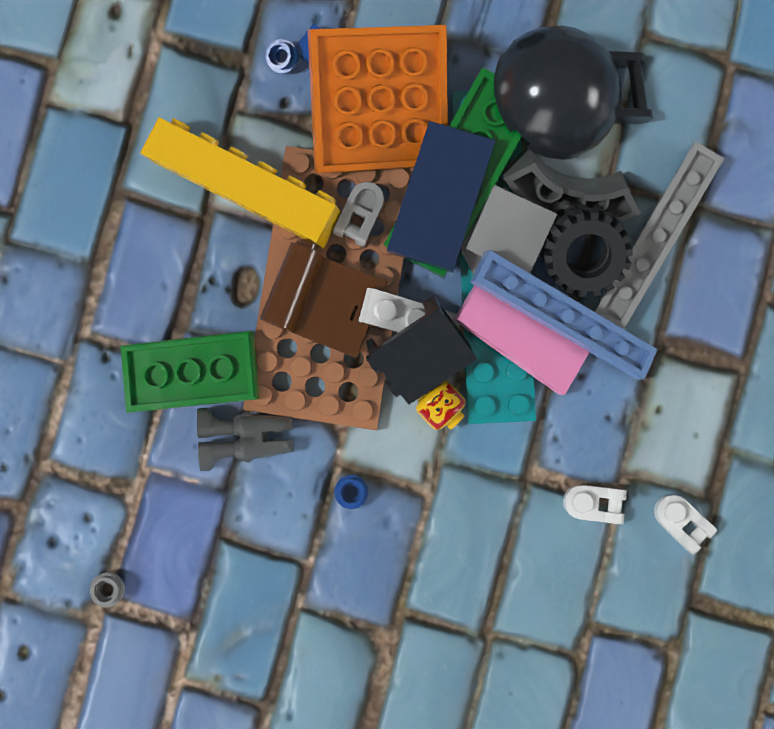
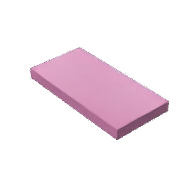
(522, 340)

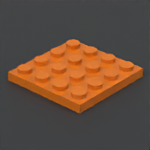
(375, 94)

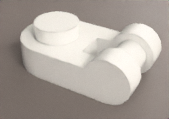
(583, 503)
(674, 513)

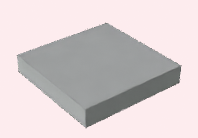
(511, 228)

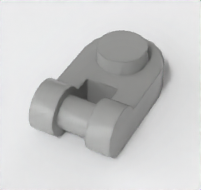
(366, 202)

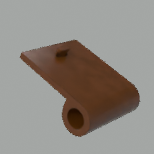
(319, 299)

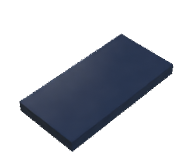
(441, 196)

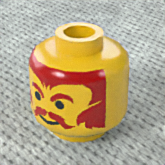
(441, 406)

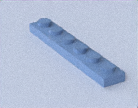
(563, 315)

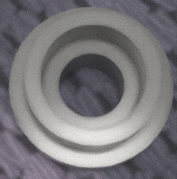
(97, 593)

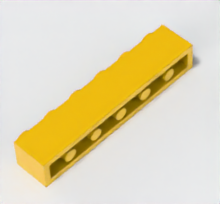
(241, 182)

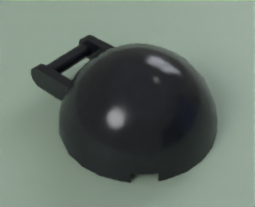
(566, 90)

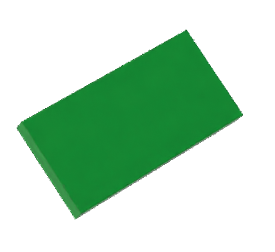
(190, 372)

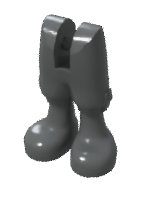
(252, 441)

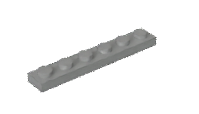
(660, 233)

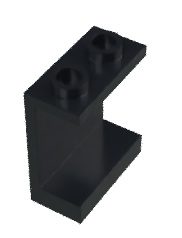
(421, 354)

